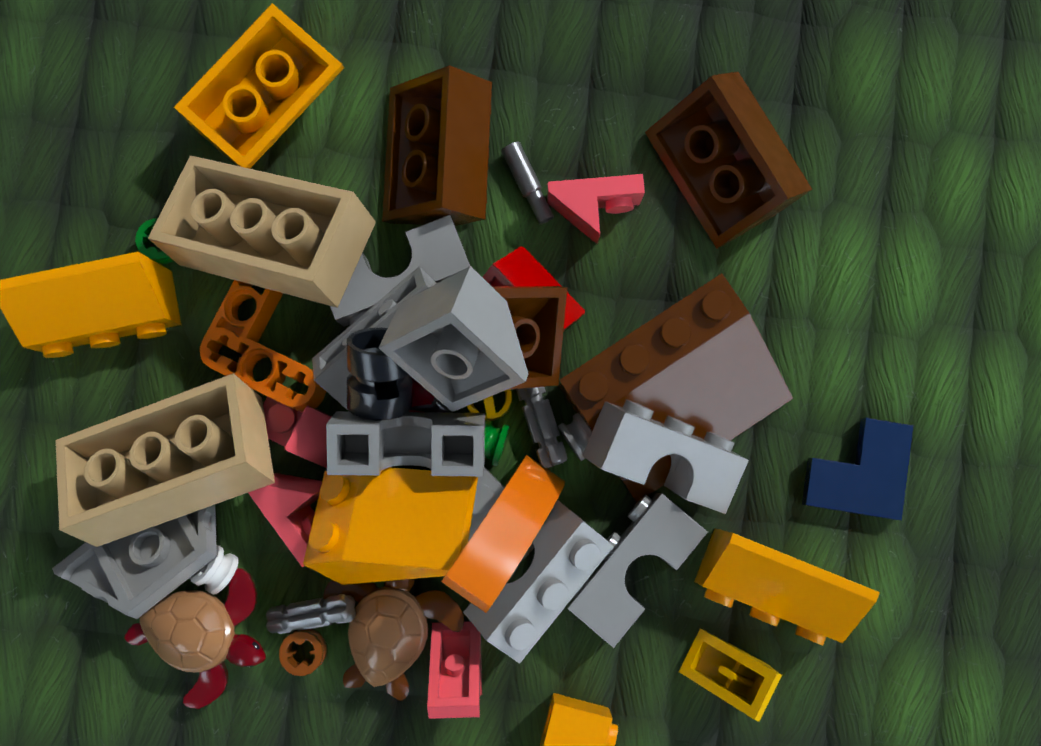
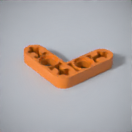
(244, 337)

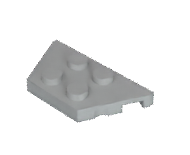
(144, 566)

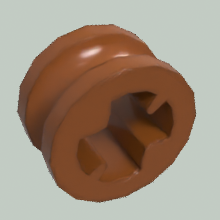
(306, 666)

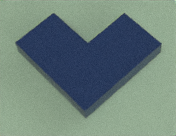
(874, 482)

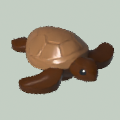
(391, 630)

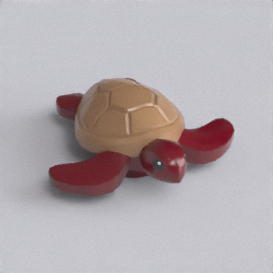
(198, 633)

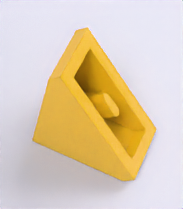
(731, 674)

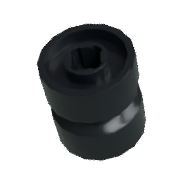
(375, 384)

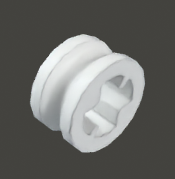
(216, 572)

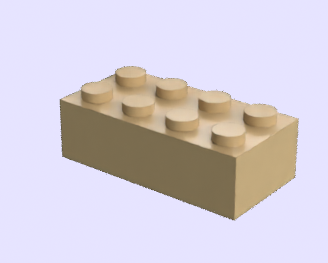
(264, 229)
(163, 461)

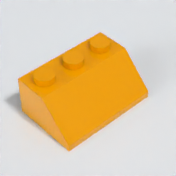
(259, 87)
(90, 304)
(782, 588)

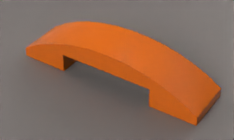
(504, 534)

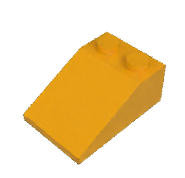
(390, 525)

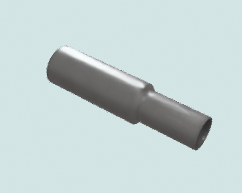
(527, 181)

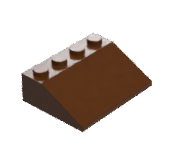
(687, 363)

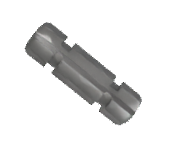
(542, 426)
(311, 614)

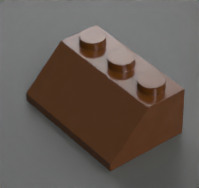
(437, 148)
(727, 158)

